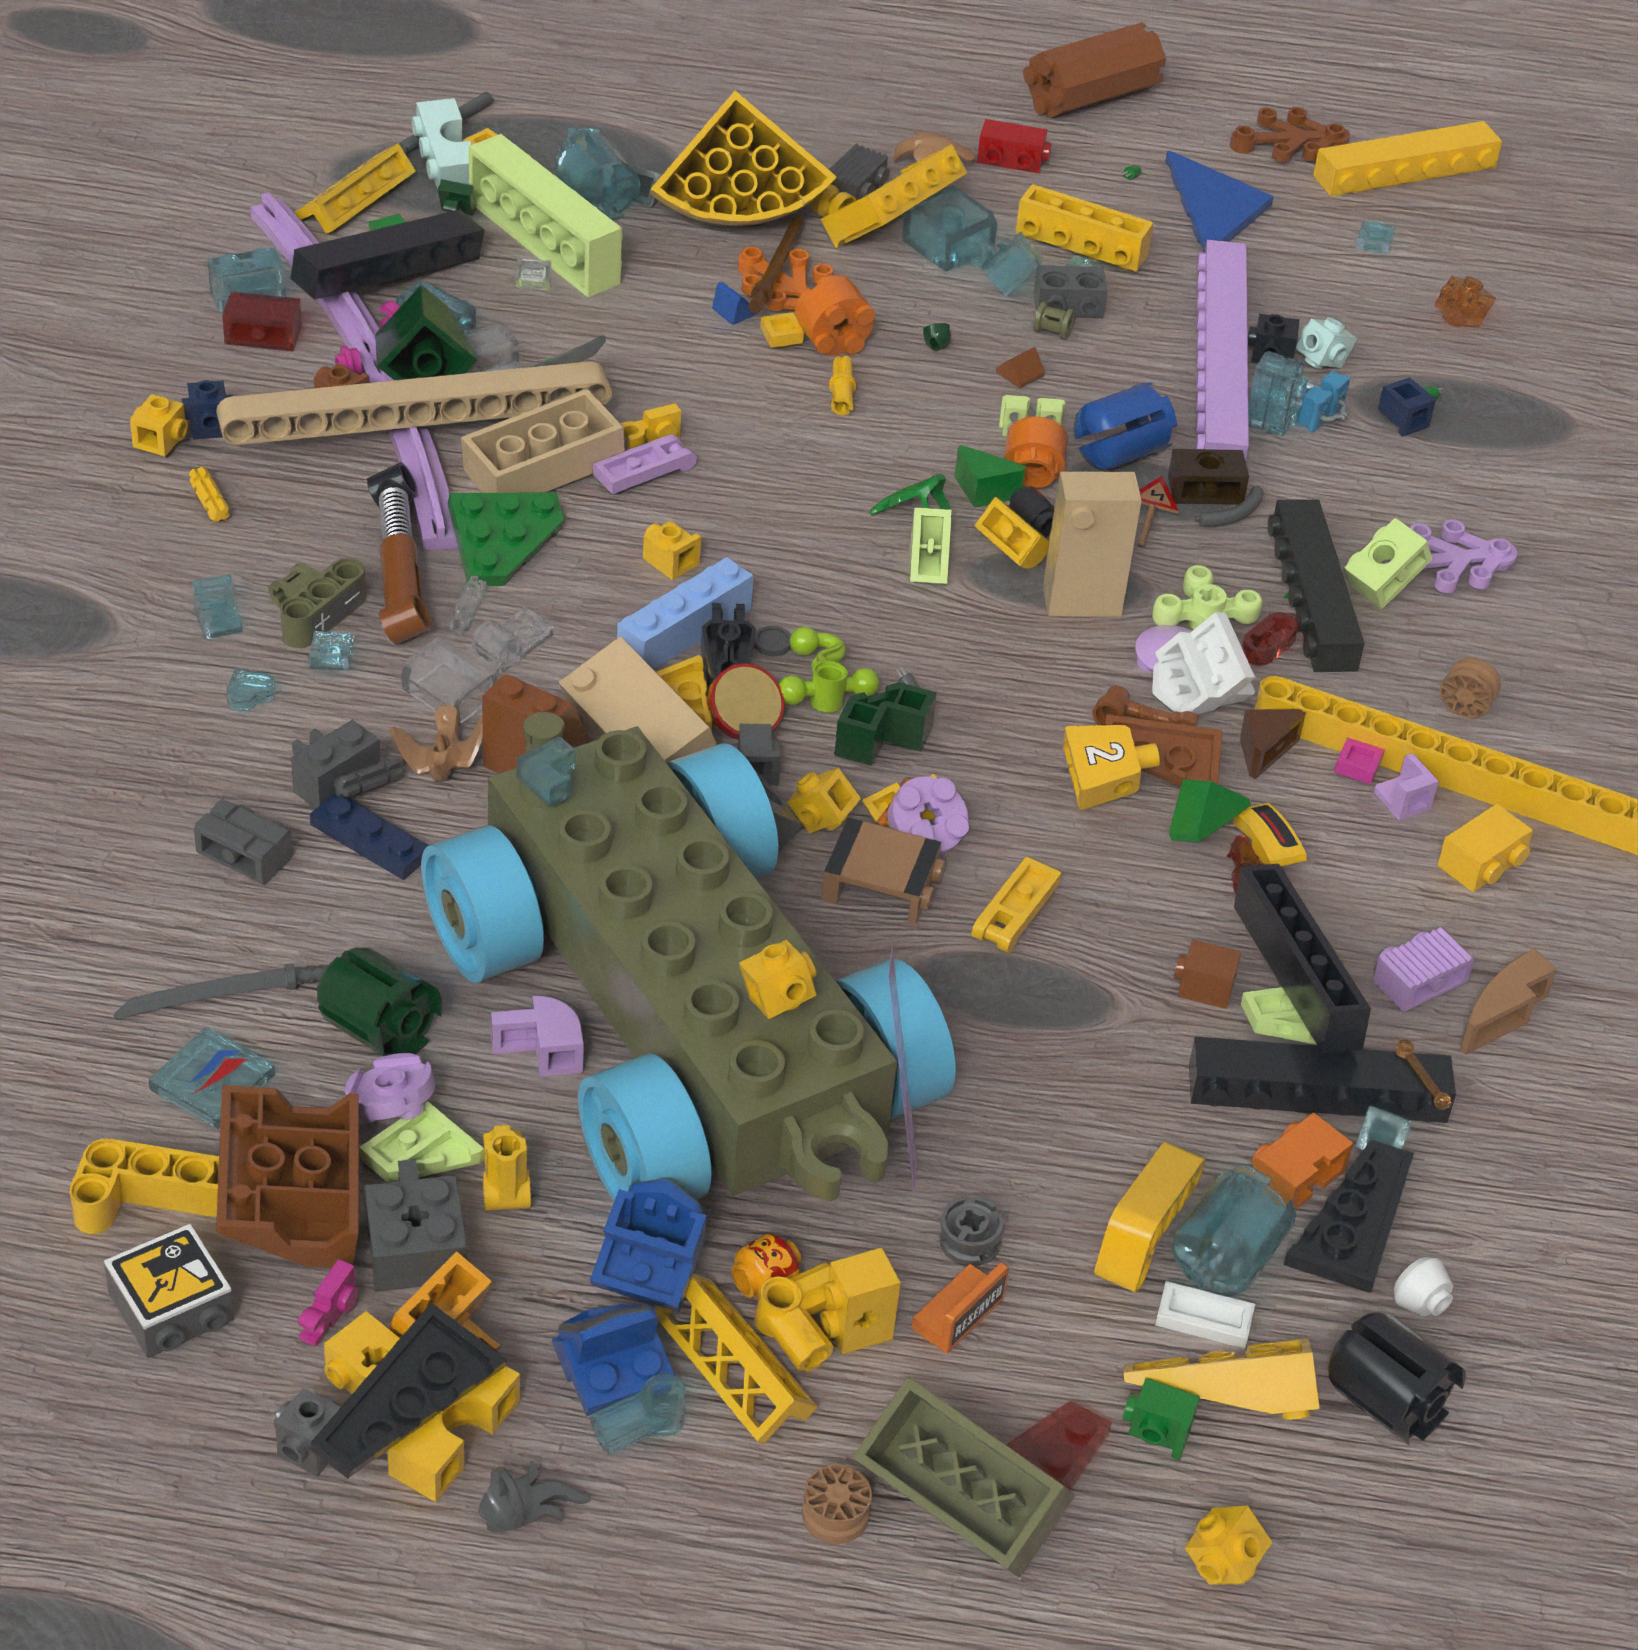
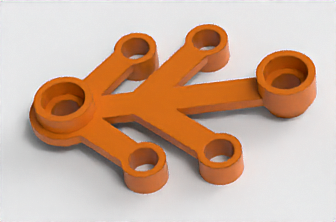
(752, 264)

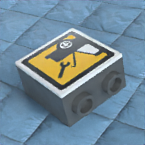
(169, 1290)

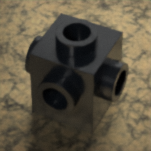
(1275, 335)

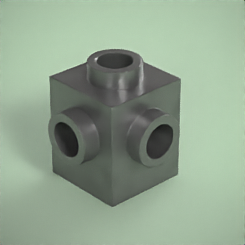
(299, 1424)

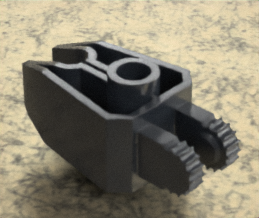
(726, 641)

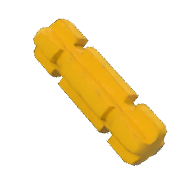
(209, 494)

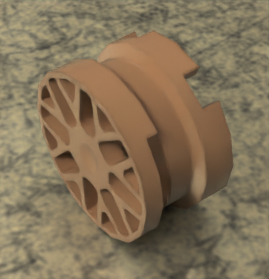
(1473, 700)
(844, 1490)

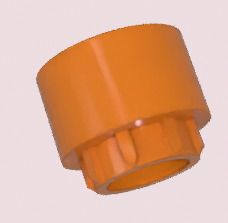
(1040, 447)

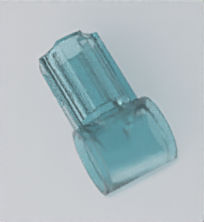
(640, 1414)

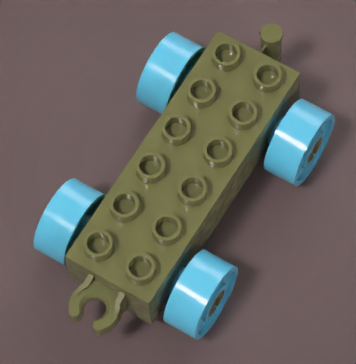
(654, 908)

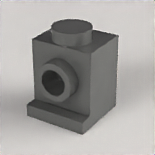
(760, 750)

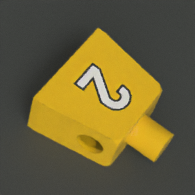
(1105, 762)

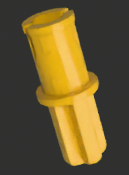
(842, 385)

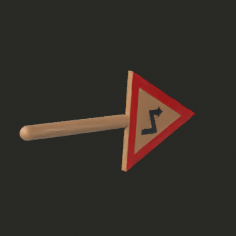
(1155, 496)

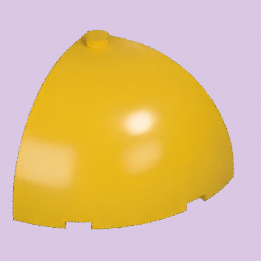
(741, 171)

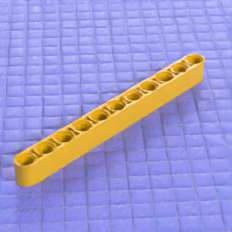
(1462, 764)

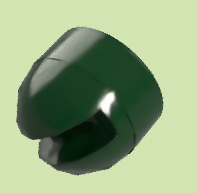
(937, 336)

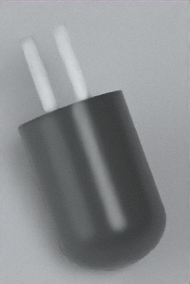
(907, 678)

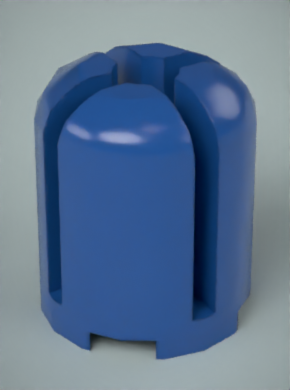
(1141, 436)

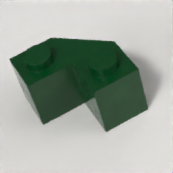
(896, 716)

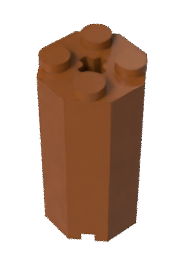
(1094, 70)

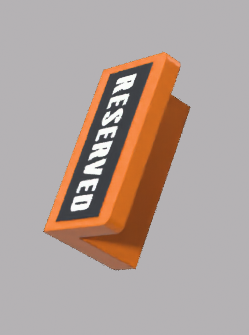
(961, 1306)

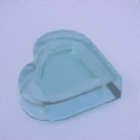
(249, 688)

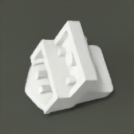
(1202, 668)

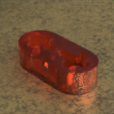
(1264, 634)

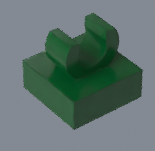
(457, 196)

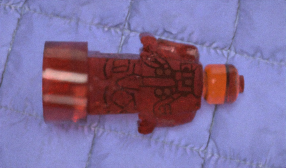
(1242, 856)

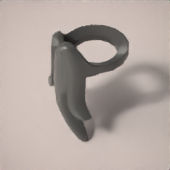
(519, 1503)

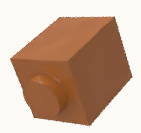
(1207, 973)

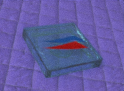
(200, 1069)

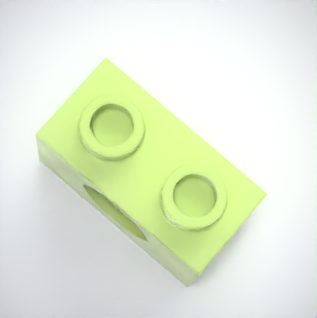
(1382, 582)

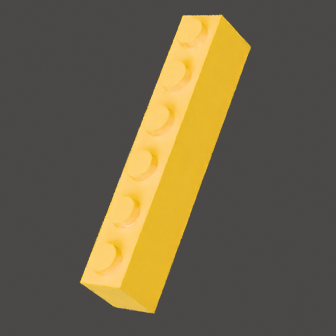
(1407, 158)

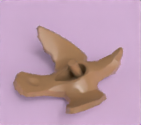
(928, 143)
(446, 753)

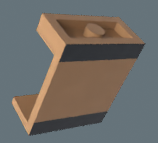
(885, 863)

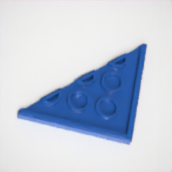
(1214, 201)

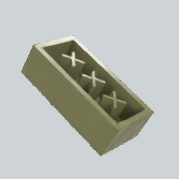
(964, 1476)

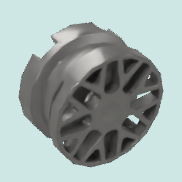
(961, 1240)

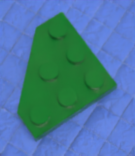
(502, 530)

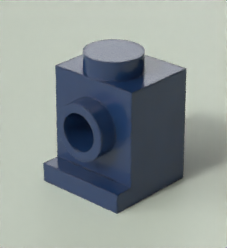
(1407, 406)

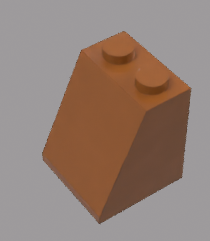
(503, 717)

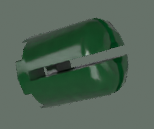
(378, 1001)

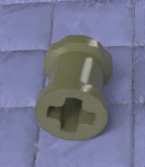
(1045, 312)

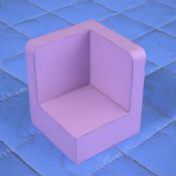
(1411, 791)

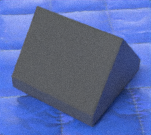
(647, 180)

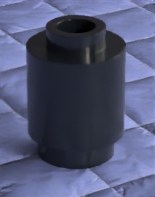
(1033, 509)

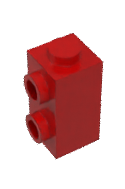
(1013, 146)

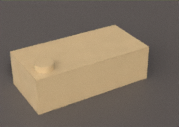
(542, 446)
(1091, 544)
(624, 692)

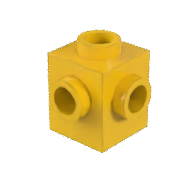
(158, 425)
(823, 800)
(778, 978)
(1228, 1545)

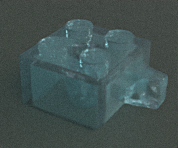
(951, 229)

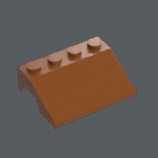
(289, 1175)

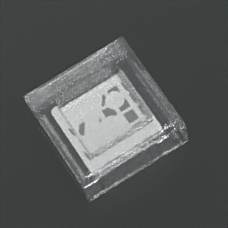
(533, 274)

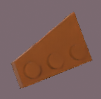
(1183, 749)

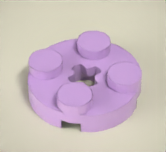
(940, 798)
(392, 1088)

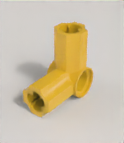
(506, 1171)
(786, 1313)

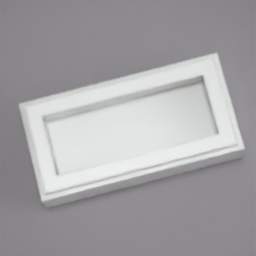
(1205, 1314)

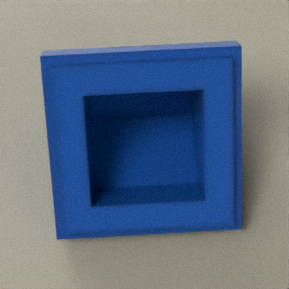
(730, 304)

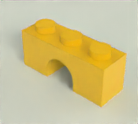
(433, 1455)

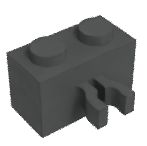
(330, 757)

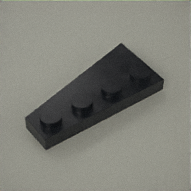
(1354, 1225)
(411, 1385)

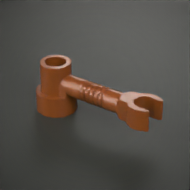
(1117, 703)

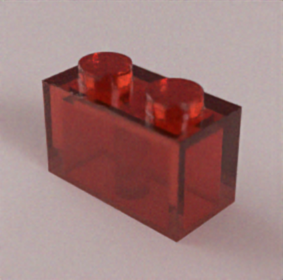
(262, 321)

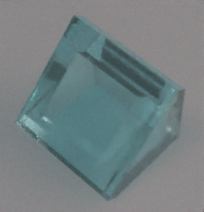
(1383, 1128)

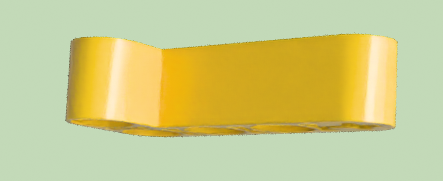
(140, 1175)
(1146, 1215)

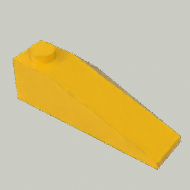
(1266, 1379)

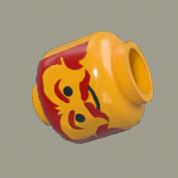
(762, 1260)

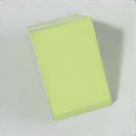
(930, 545)

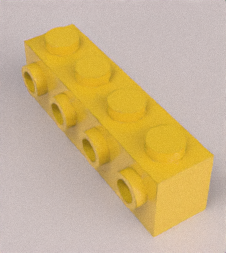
(1084, 227)

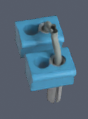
(1324, 401)

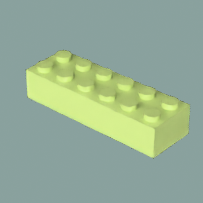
(546, 215)

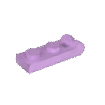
(644, 463)

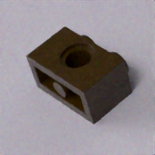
(1208, 476)

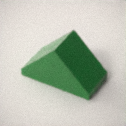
(987, 476)
(1204, 809)

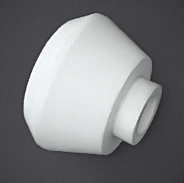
(1424, 1287)

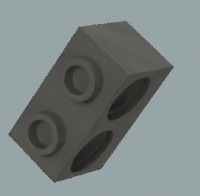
(1072, 288)

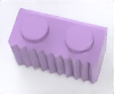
(1422, 968)

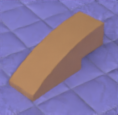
(1508, 1000)

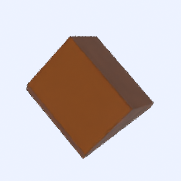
(1022, 368)

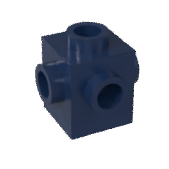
(201, 408)

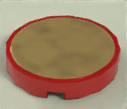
(744, 696)

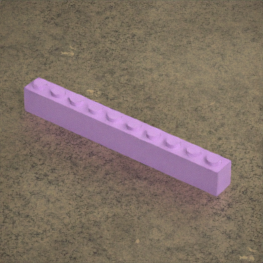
(1222, 347)

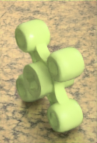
(1205, 601)

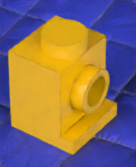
(666, 544)

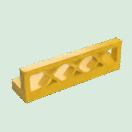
(358, 188)
(748, 1350)

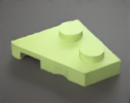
(1274, 1015)
(428, 1138)

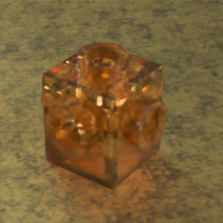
(1464, 301)

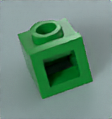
(1162, 1415)

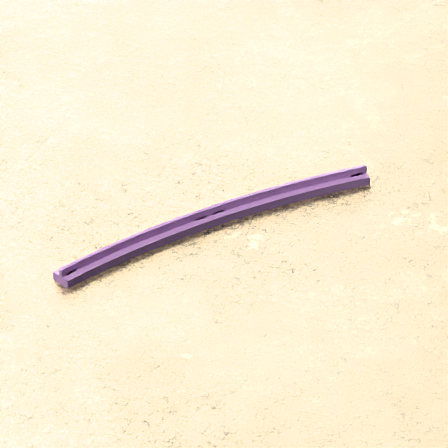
(356, 327)

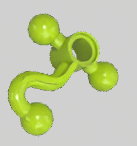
(829, 676)

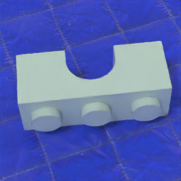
(440, 140)

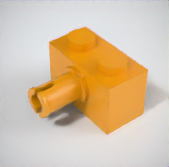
(456, 1290)

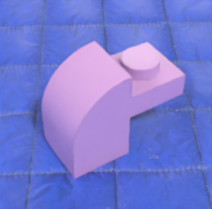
(548, 1028)

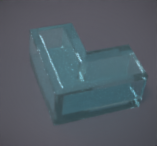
(547, 770)

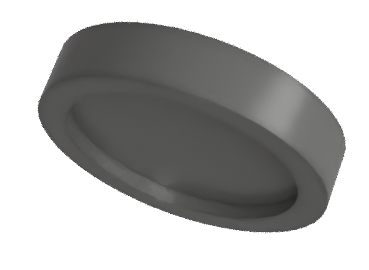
(772, 641)

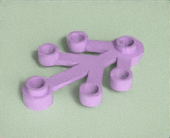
(1495, 554)

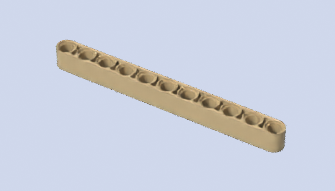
(404, 402)

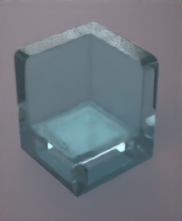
(216, 606)

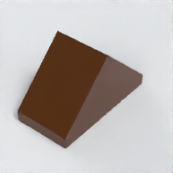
(1268, 736)

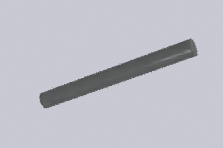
(465, 110)

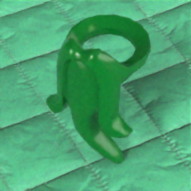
(921, 489)

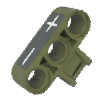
(317, 599)

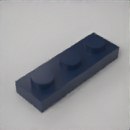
(369, 835)

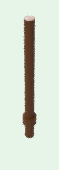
(764, 288)

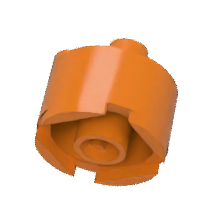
(835, 316)

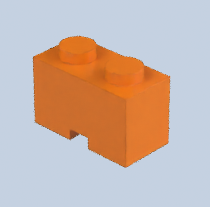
(1303, 1157)

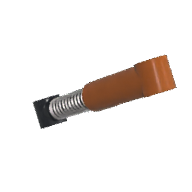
(404, 606)

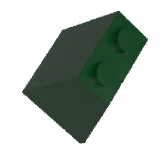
(423, 340)

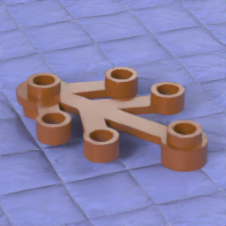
(1318, 136)

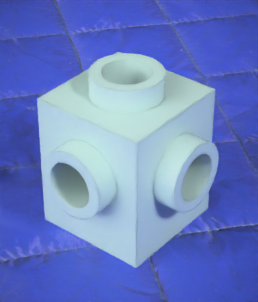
(1325, 343)

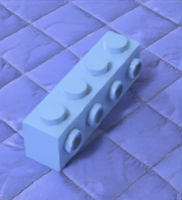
(677, 618)

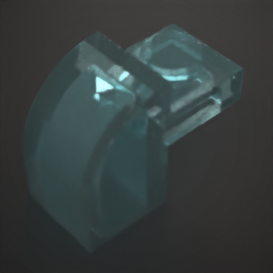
(1012, 263)

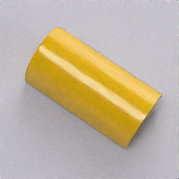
(1012, 534)

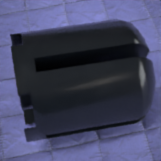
(1394, 1375)

